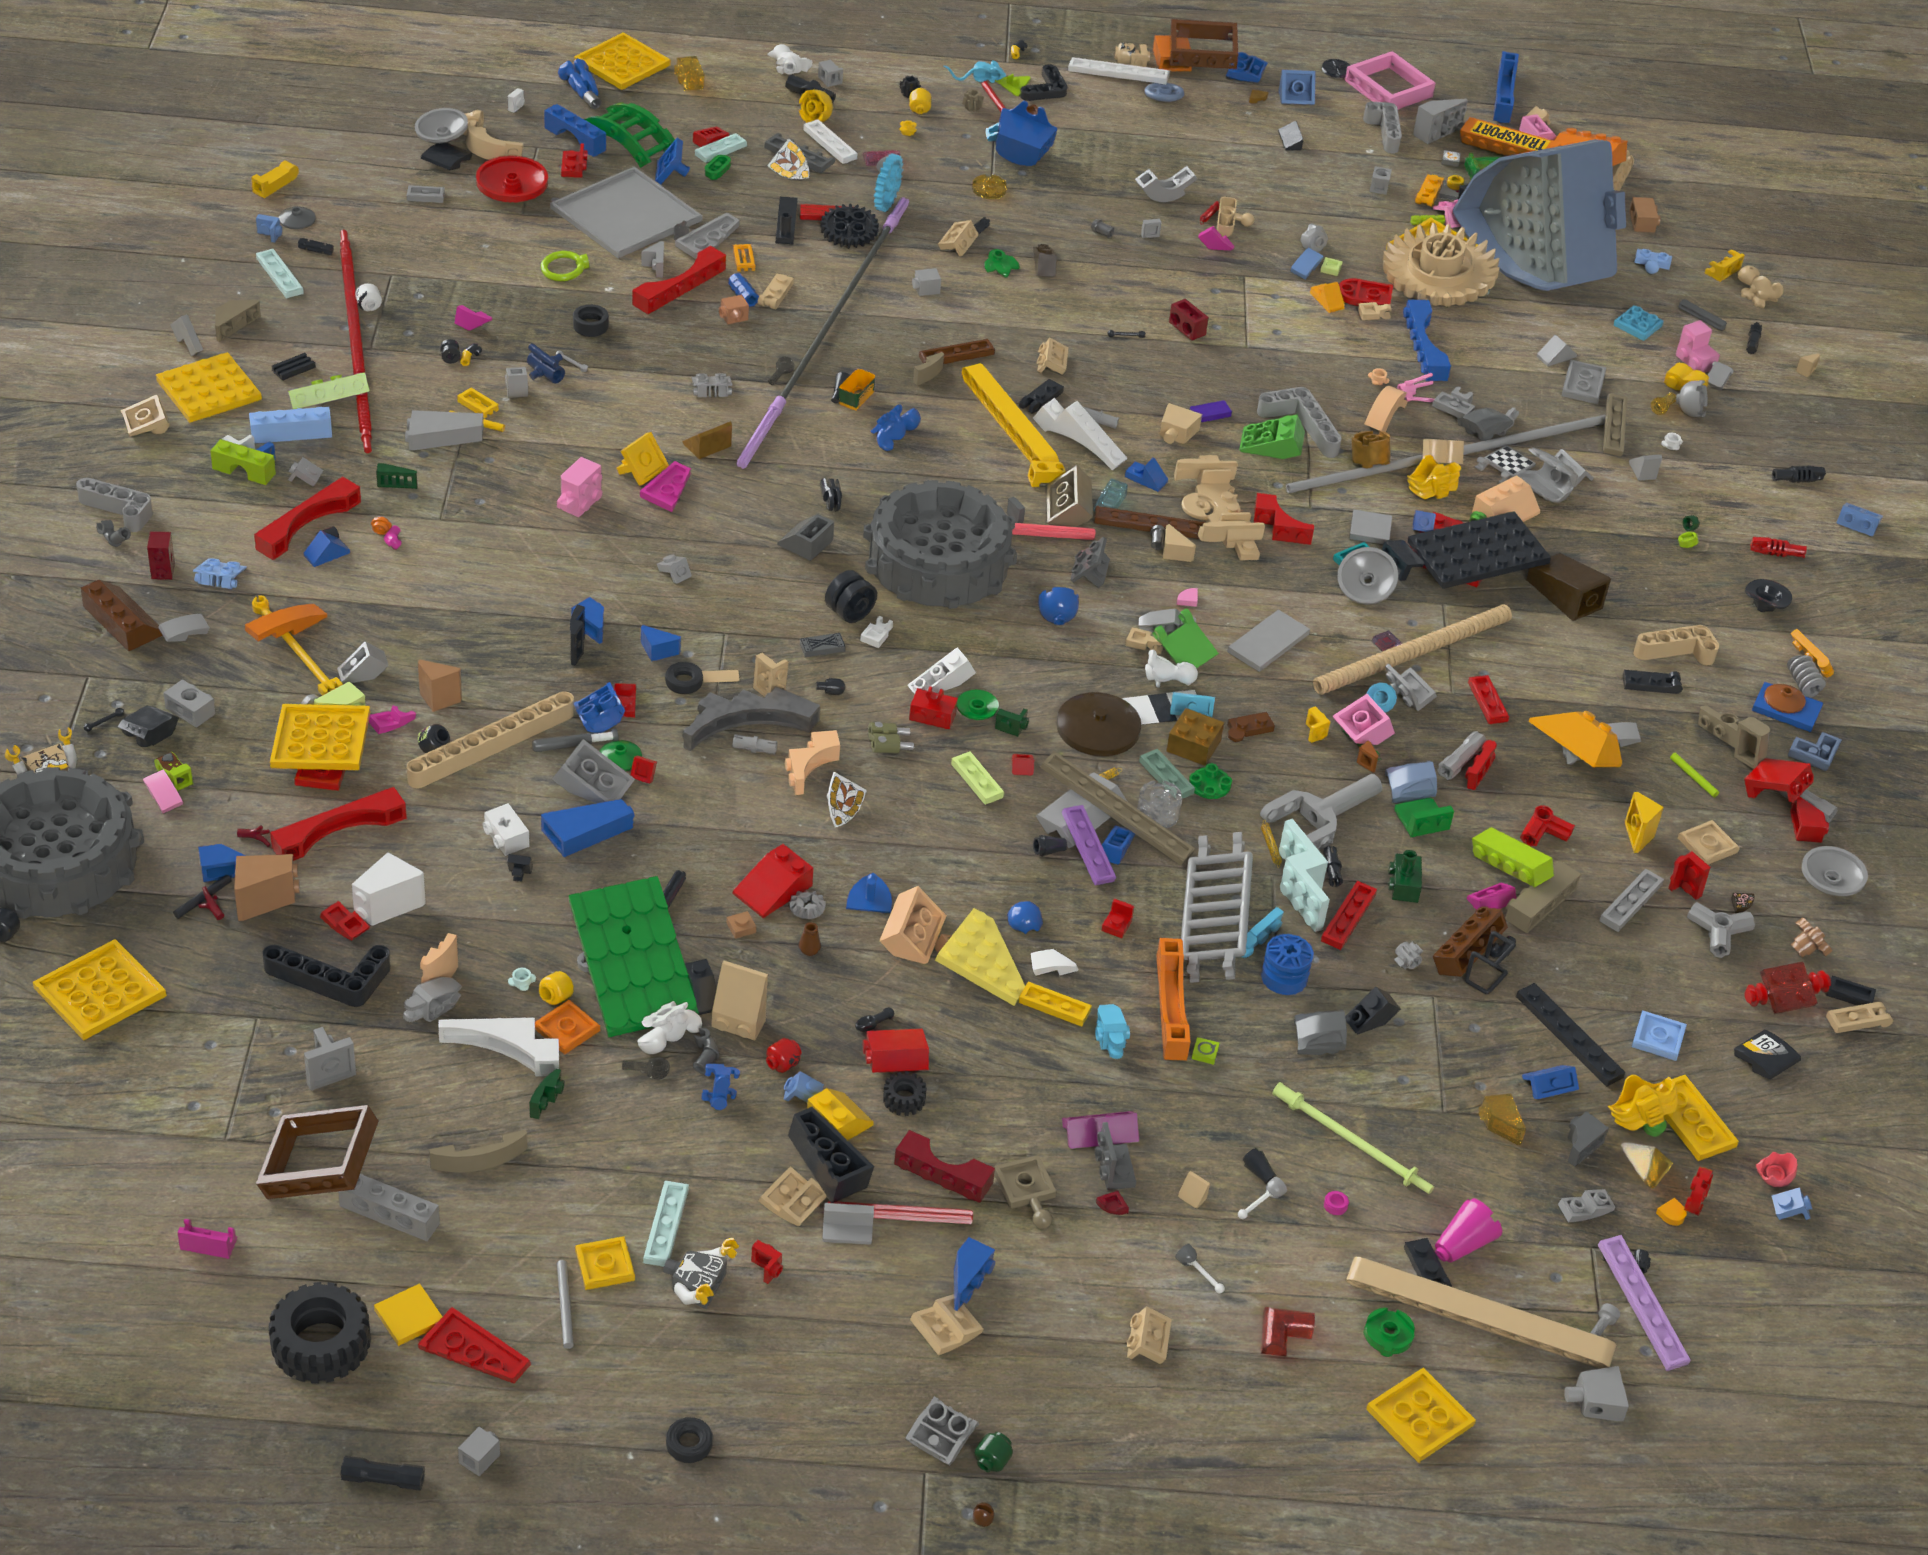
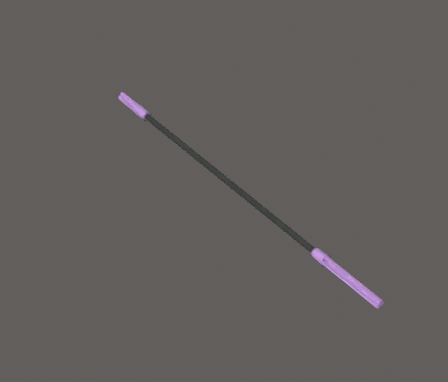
(776, 407)

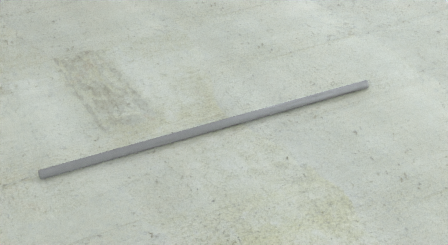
(1468, 449)

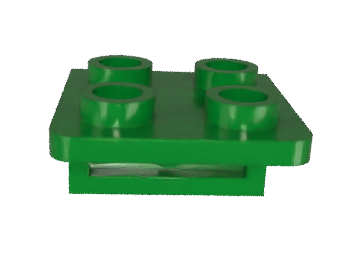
(1424, 816)

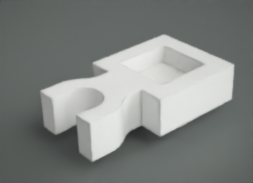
(876, 634)

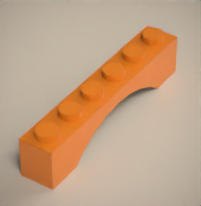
(1171, 993)

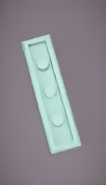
(279, 273)
(666, 1223)

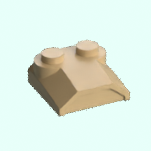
(146, 417)

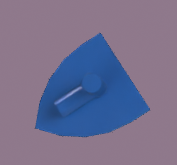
(870, 895)

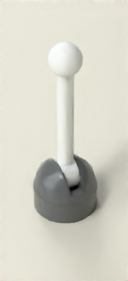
(1188, 1256)

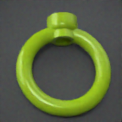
(581, 262)

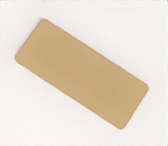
(721, 676)

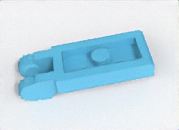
(1261, 931)

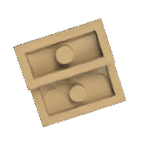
(793, 1197)
(945, 1327)

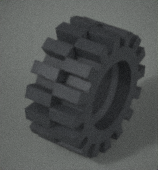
(904, 1083)

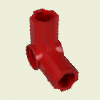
(1545, 821)

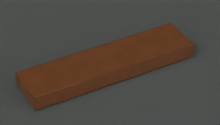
(961, 351)

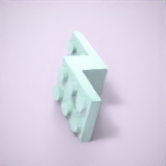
(1303, 875)

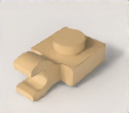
(1372, 311)
(1142, 639)

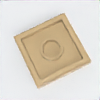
(1708, 842)

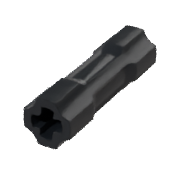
(362, 1470)

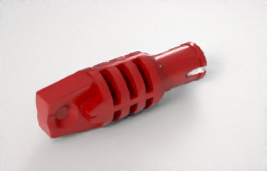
(1777, 547)

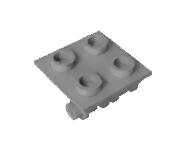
(719, 380)

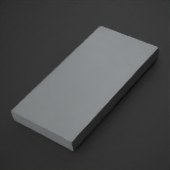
(1268, 640)

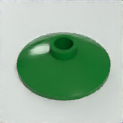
(977, 704)
(621, 753)

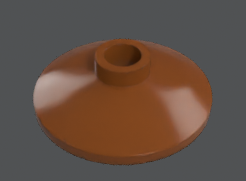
(1784, 698)

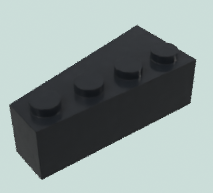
(829, 1156)

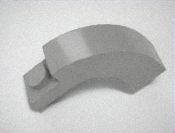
(1167, 189)

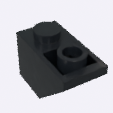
(1372, 1011)

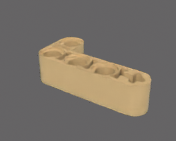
(1676, 642)

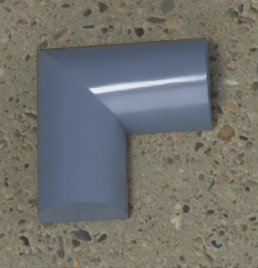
(1819, 754)

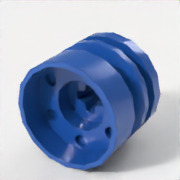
(1287, 964)

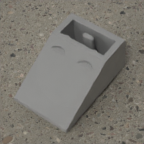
(1439, 119)

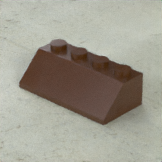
(119, 614)

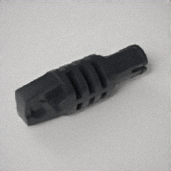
(1799, 474)

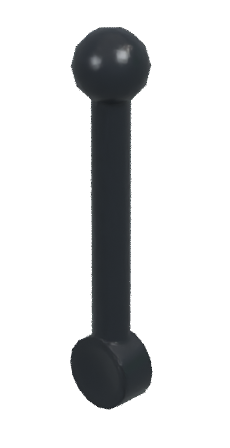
(1141, 334)
(119, 712)

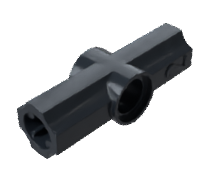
(800, 85)

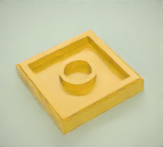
(604, 1263)
(408, 1314)

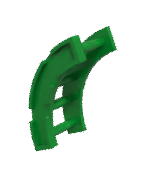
(633, 115)

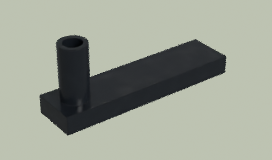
(786, 220)

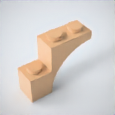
(820, 750)

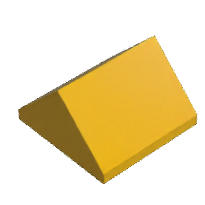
(1642, 820)

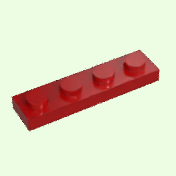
(1349, 915)

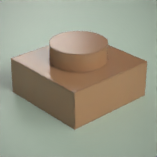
(741, 924)

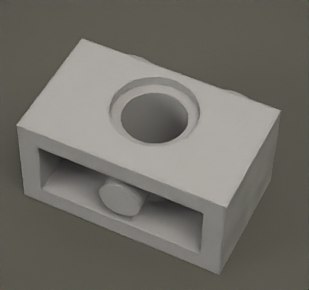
(189, 703)

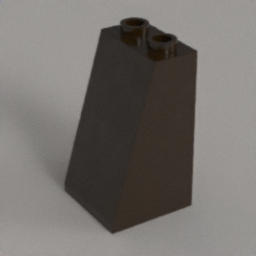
(1570, 586)

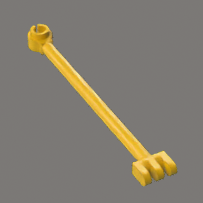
(261, 606)

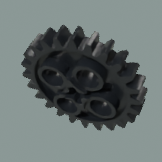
(849, 226)

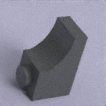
(1586, 1136)

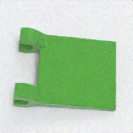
(1186, 642)

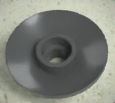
(297, 217)

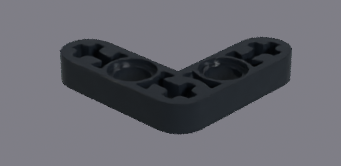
(1053, 88)

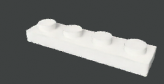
(830, 141)

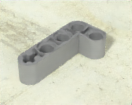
(1387, 117)
(132, 504)

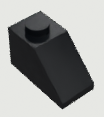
(702, 984)

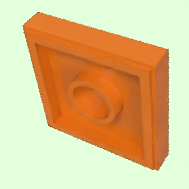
(568, 1025)

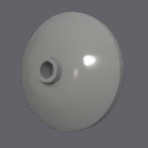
(441, 125)
(1367, 564)
(1834, 871)

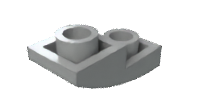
(179, 628)
(1626, 733)
(1588, 1206)

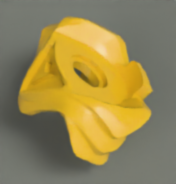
(1434, 479)
(1644, 1103)

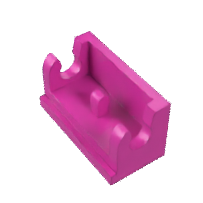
(206, 1241)

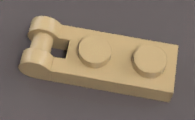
(776, 291)
(1859, 1017)

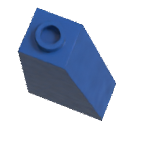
(586, 825)

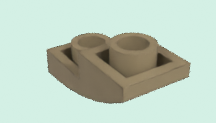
(928, 370)

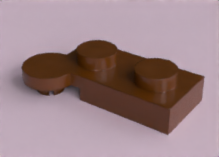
(1249, 726)

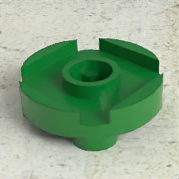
(1388, 1343)

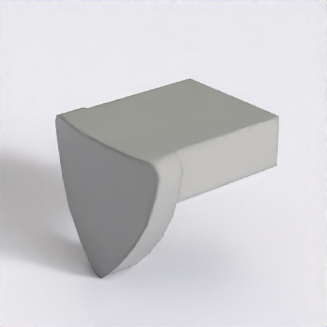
(1719, 375)

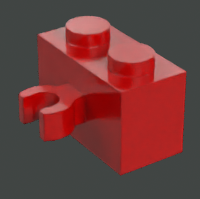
(933, 708)

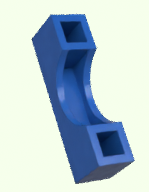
(560, 119)

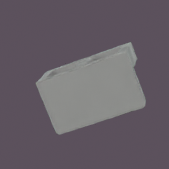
(1566, 458)
(848, 1223)

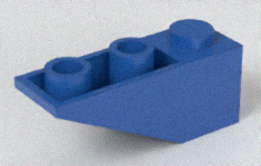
(970, 1267)

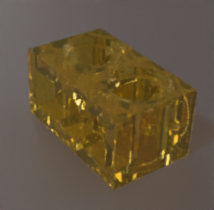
(689, 73)

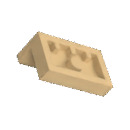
(959, 237)
(1052, 355)
(769, 674)
(1149, 1335)

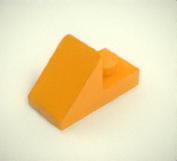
(1328, 296)

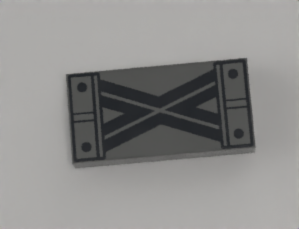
(822, 645)

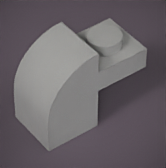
(516, 382)

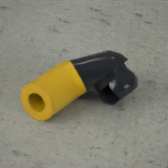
(1019, 45)
(468, 352)

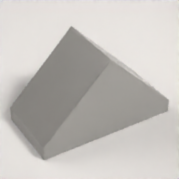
(1555, 352)
(1646, 466)

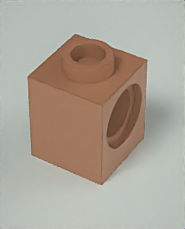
(734, 309)

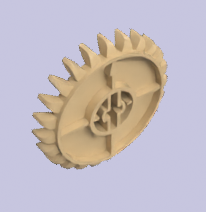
(1440, 266)

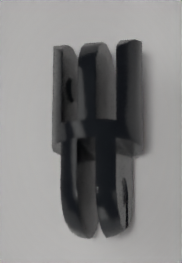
(831, 494)

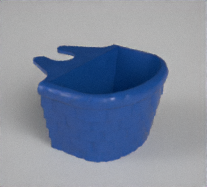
(1024, 136)

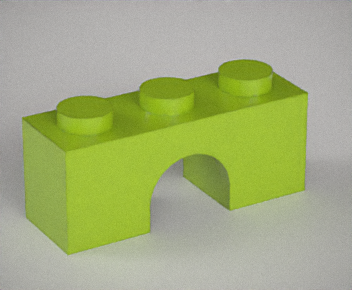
(258, 464)

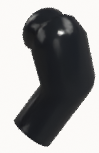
(1497, 950)

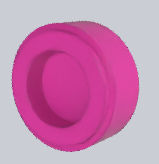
(1336, 1203)

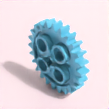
(888, 182)

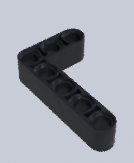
(327, 980)

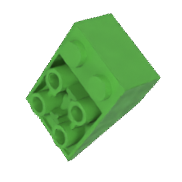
(1274, 438)

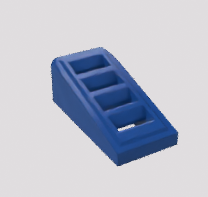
(1117, 844)

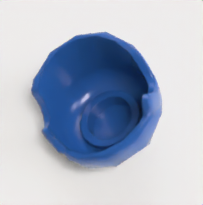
(1025, 917)

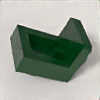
(1011, 722)

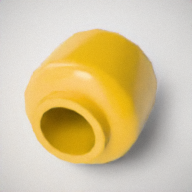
(920, 101)
(556, 988)

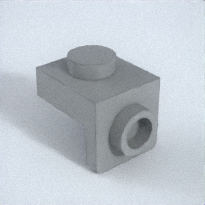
(306, 471)
(676, 566)

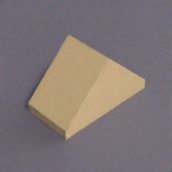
(1177, 546)

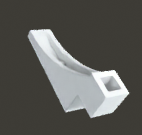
(1081, 427)
(507, 1036)

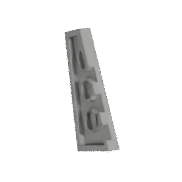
(709, 234)

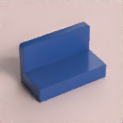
(1552, 1081)

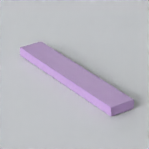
(1644, 1303)

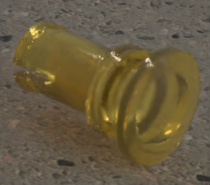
(1661, 404)

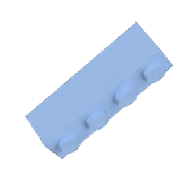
(291, 424)

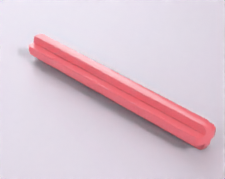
(1054, 531)

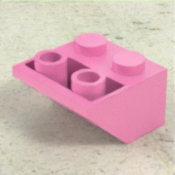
(1536, 126)

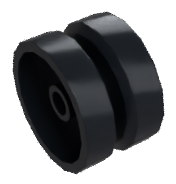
(851, 596)

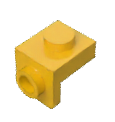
(1318, 724)

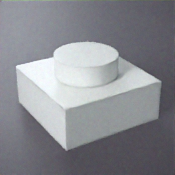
(515, 100)

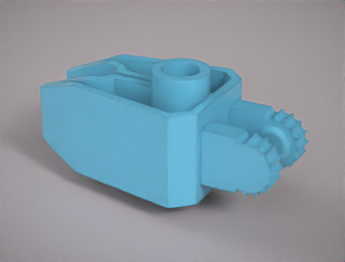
(1112, 1030)

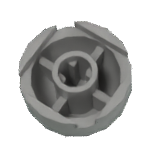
(1693, 398)

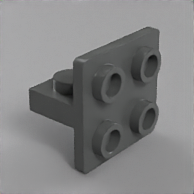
(1091, 563)

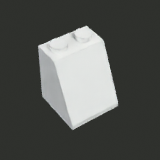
(388, 890)

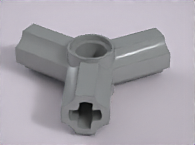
(1721, 926)

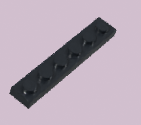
(1570, 1034)

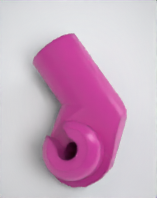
(391, 537)

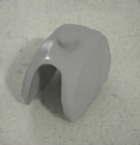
(1553, 480)

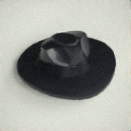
(1768, 595)

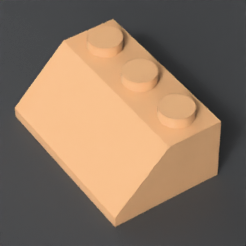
(1508, 497)
(913, 926)

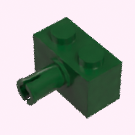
(1406, 876)

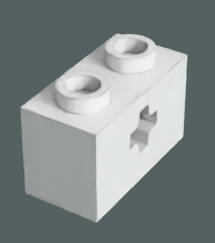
(506, 829)

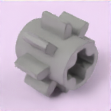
(1408, 955)

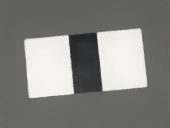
(1155, 707)

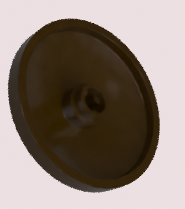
(1098, 724)

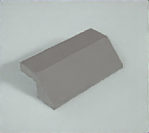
(1053, 820)

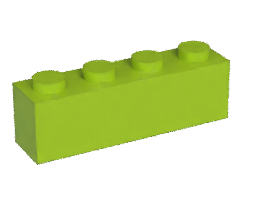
(1513, 857)

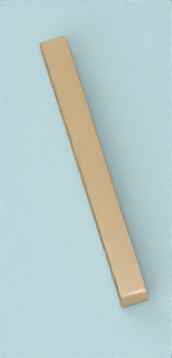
(1481, 1313)

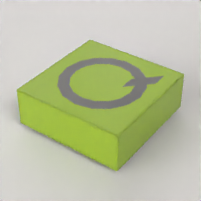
(1205, 1050)

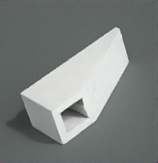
(945, 674)

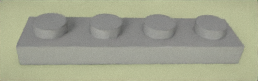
(1631, 900)

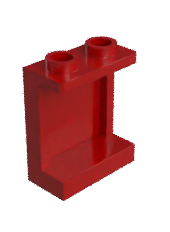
(1780, 776)

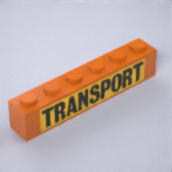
(1502, 139)

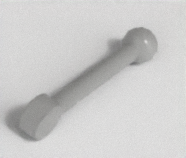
(583, 367)

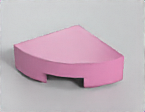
(1188, 597)

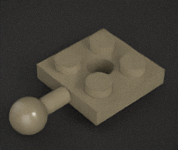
(1019, 1194)

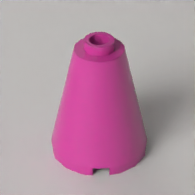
(1467, 1231)

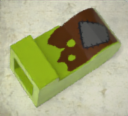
(174, 768)

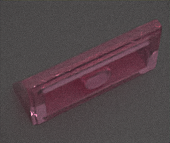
(873, 157)

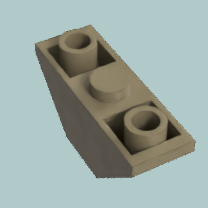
(234, 316)

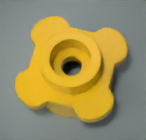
(908, 128)

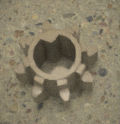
(973, 100)

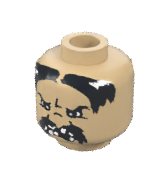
(1124, 51)

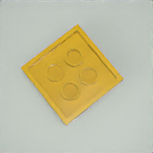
(1420, 1415)

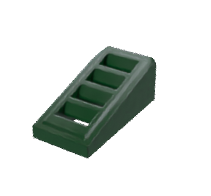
(385, 472)

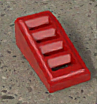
(708, 135)

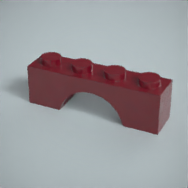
(968, 1179)

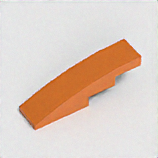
(285, 620)

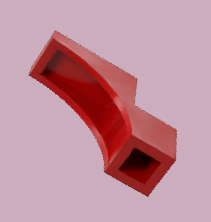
(1284, 527)

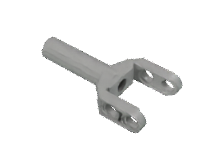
(1321, 811)

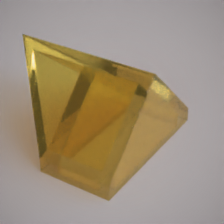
(1648, 1162)

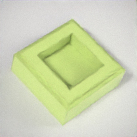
(1331, 266)

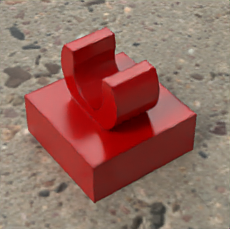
(643, 769)

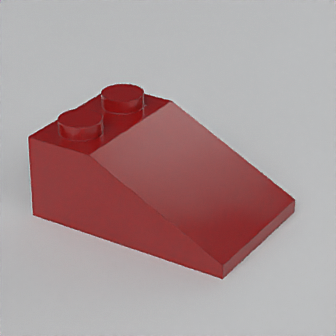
(774, 881)

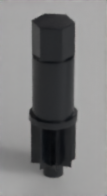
(1754, 336)

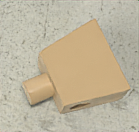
(1179, 424)

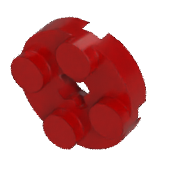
(1700, 1188)

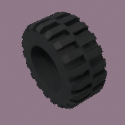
(315, 1306)

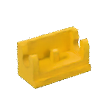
(1725, 267)

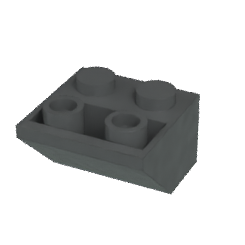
(809, 537)

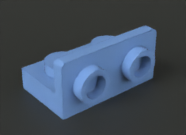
(1859, 519)

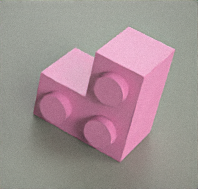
(1694, 347)

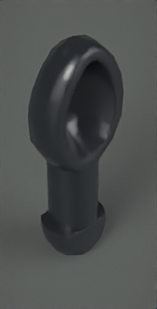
(870, 1021)

